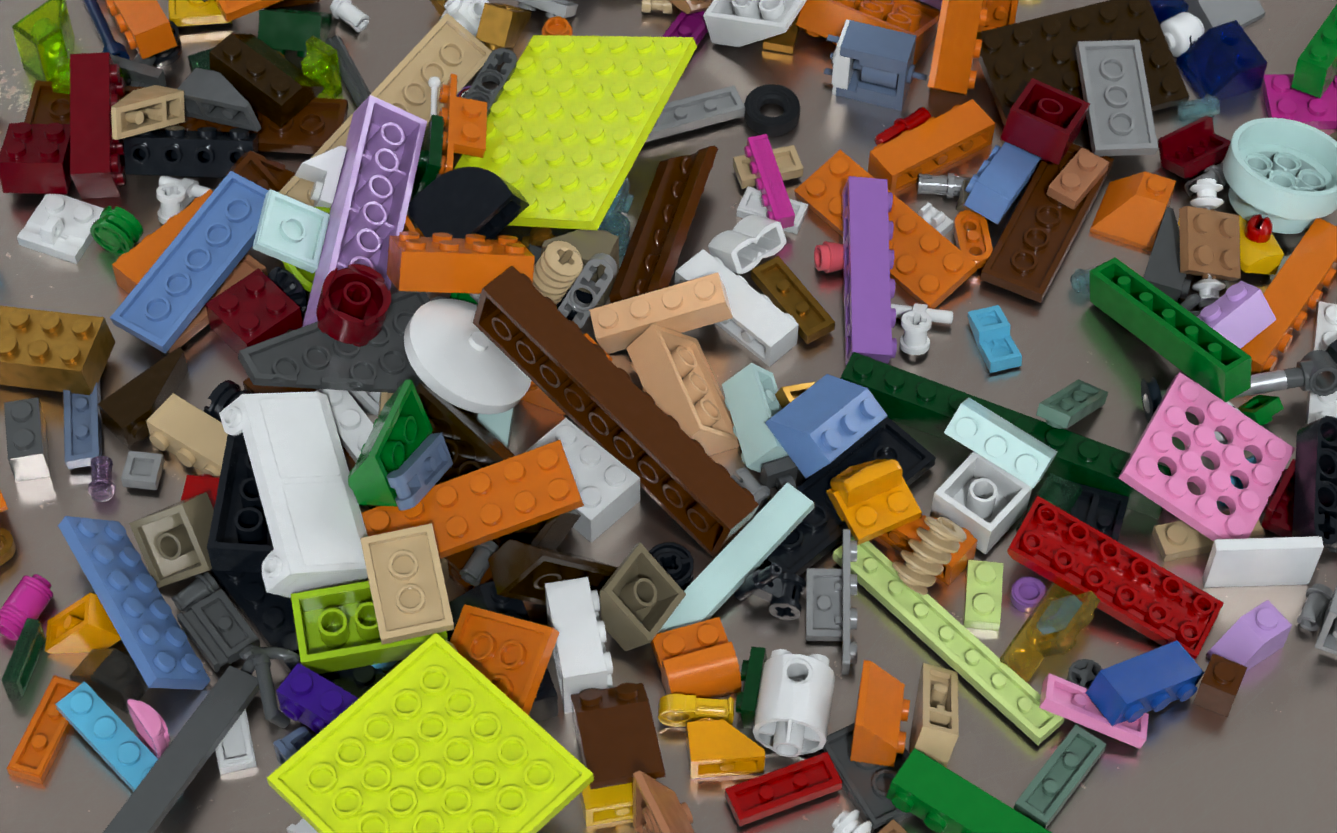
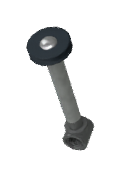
(1306, 376)

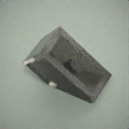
(111, 677)

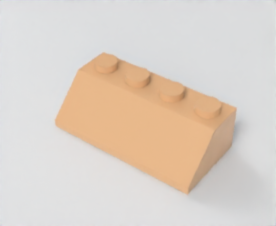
(683, 386)

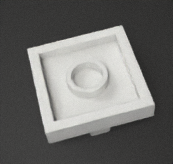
(60, 227)

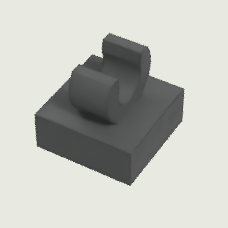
(779, 473)

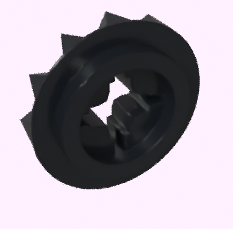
(290, 286)

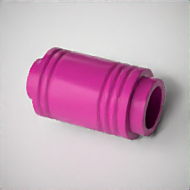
(24, 602)

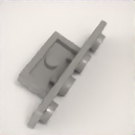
(829, 603)

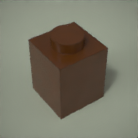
(1220, 685)

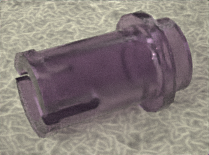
(101, 483)

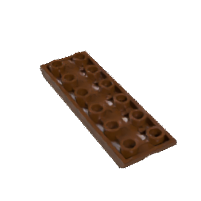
(663, 224)

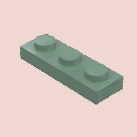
(1071, 404)
(1060, 776)

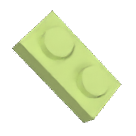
(983, 595)

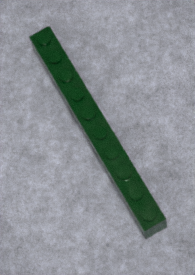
(932, 405)

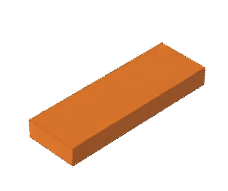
(43, 735)

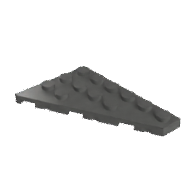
(319, 362)

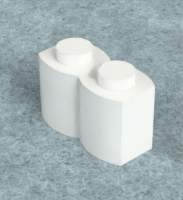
(748, 243)

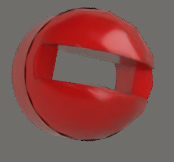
(1258, 229)

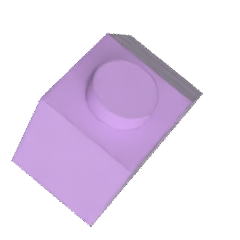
(1253, 636)

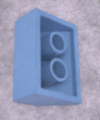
(825, 422)

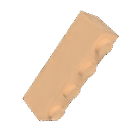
(674, 307)

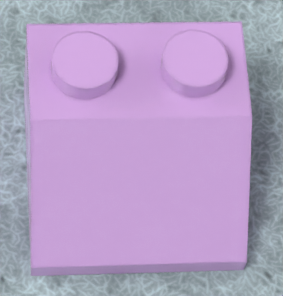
(1239, 314)

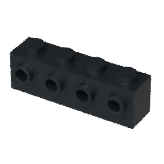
(187, 152)

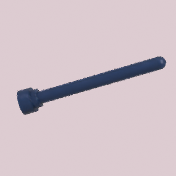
(104, 31)

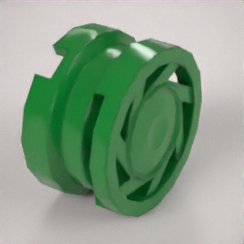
(116, 230)

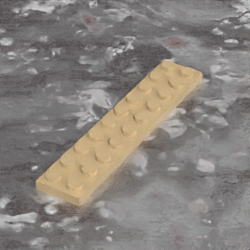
(442, 52)

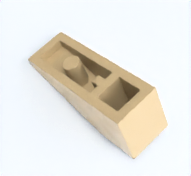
(147, 111)
(936, 714)

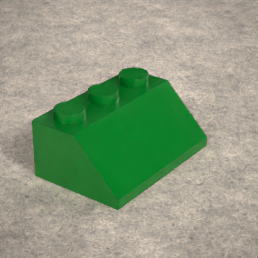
(391, 442)

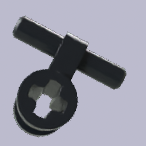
(775, 588)

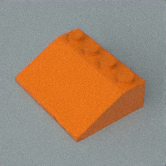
(905, 16)
(957, 46)

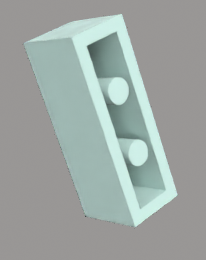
(751, 403)
(1000, 442)

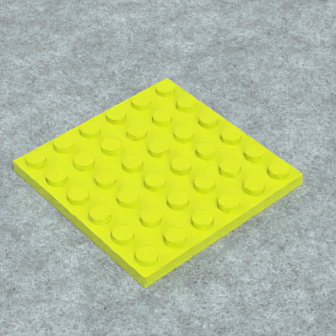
(431, 755)

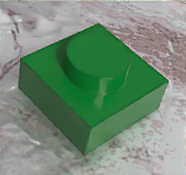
(1261, 408)

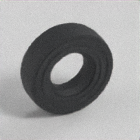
(772, 125)

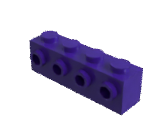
(312, 698)

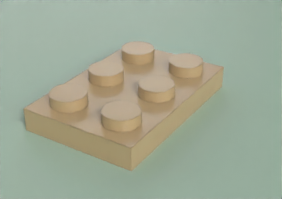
(407, 583)

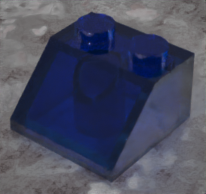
(1223, 62)

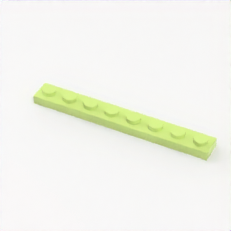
(953, 643)

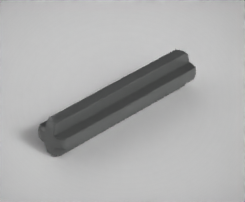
(349, 72)

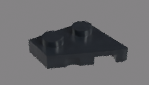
(1101, 510)

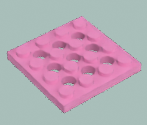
(1186, 465)

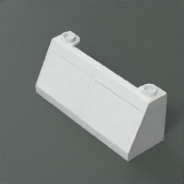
(301, 489)

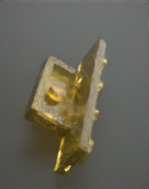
(1031, 646)

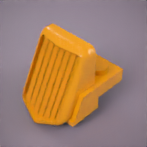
(873, 499)

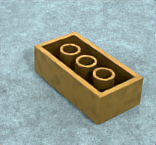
(53, 349)

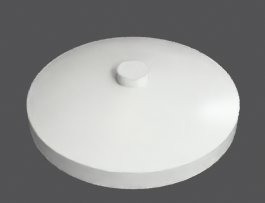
(461, 360)

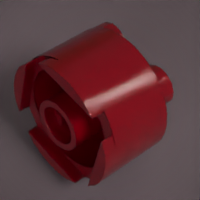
(353, 304)

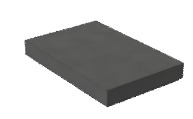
(865, 782)

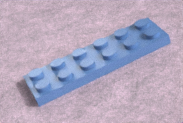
(193, 264)
(134, 604)

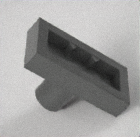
(140, 72)

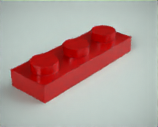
(783, 789)

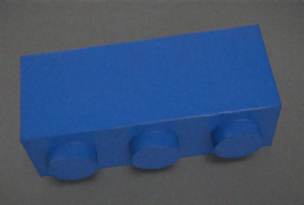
(1145, 683)

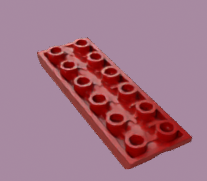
(1123, 580)

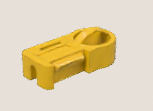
(678, 709)

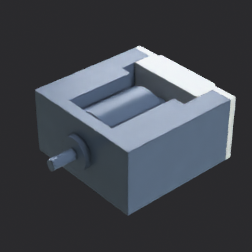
(873, 64)

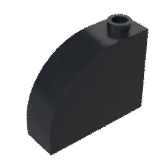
(466, 203)

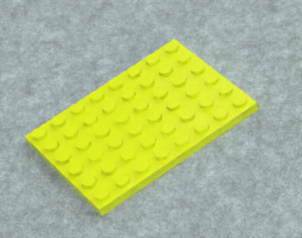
(578, 121)

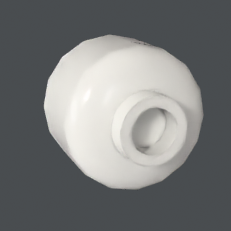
(1181, 32)

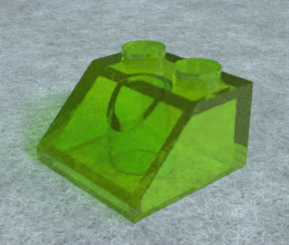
(44, 38)

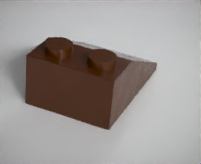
(616, 734)

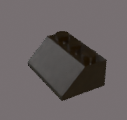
(263, 77)
(524, 569)

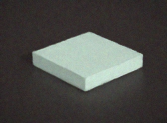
(291, 231)

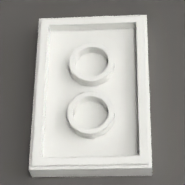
(1262, 561)

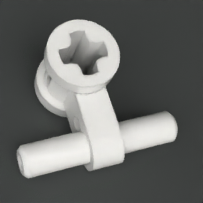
(176, 195)
(916, 322)

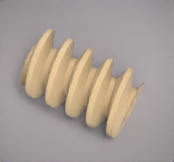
(557, 270)
(929, 554)

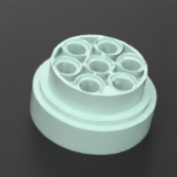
(1282, 173)

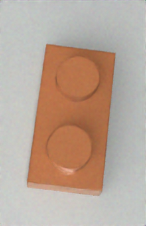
(1077, 178)

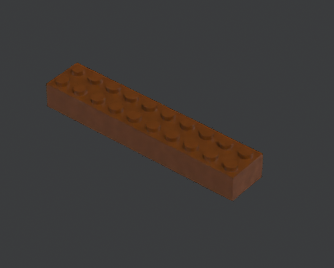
(614, 411)

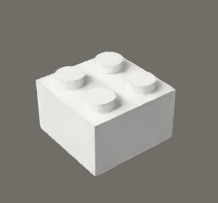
(981, 500)

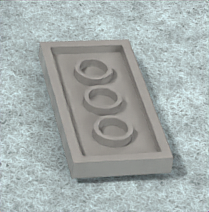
(1118, 97)

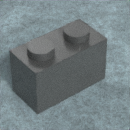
(26, 439)

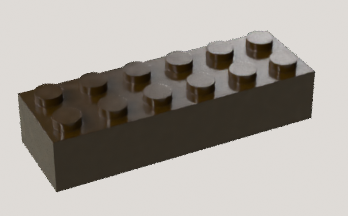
(475, 448)

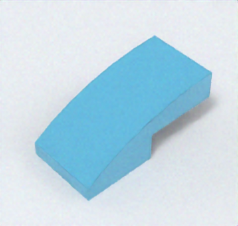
(993, 338)

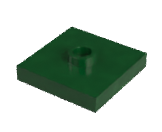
(430, 154)

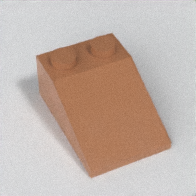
(658, 808)

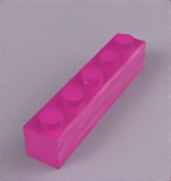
(769, 180)

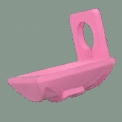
(149, 726)

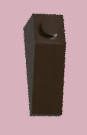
(136, 401)

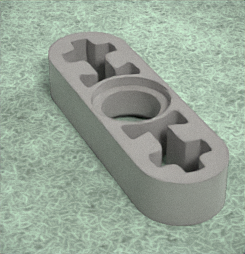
(584, 281)

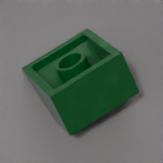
(292, 28)

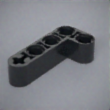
(1316, 481)

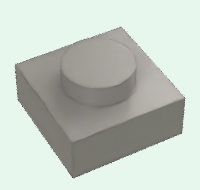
(142, 470)

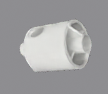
(794, 703)

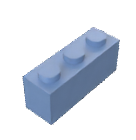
(1000, 181)

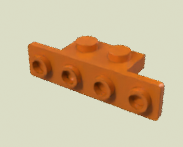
(463, 125)

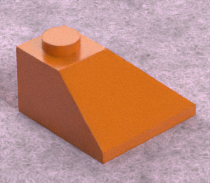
(1134, 209)

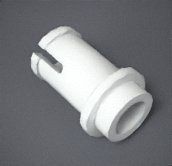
(349, 14)

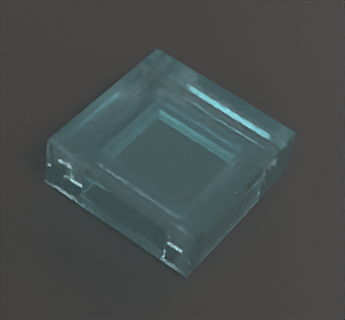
(1058, 614)

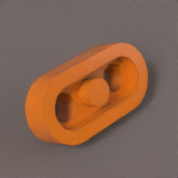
(977, 241)

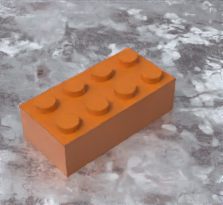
(453, 263)

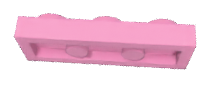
(1073, 703)

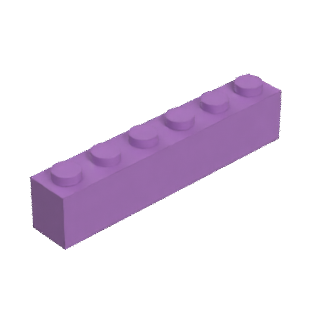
(867, 269)

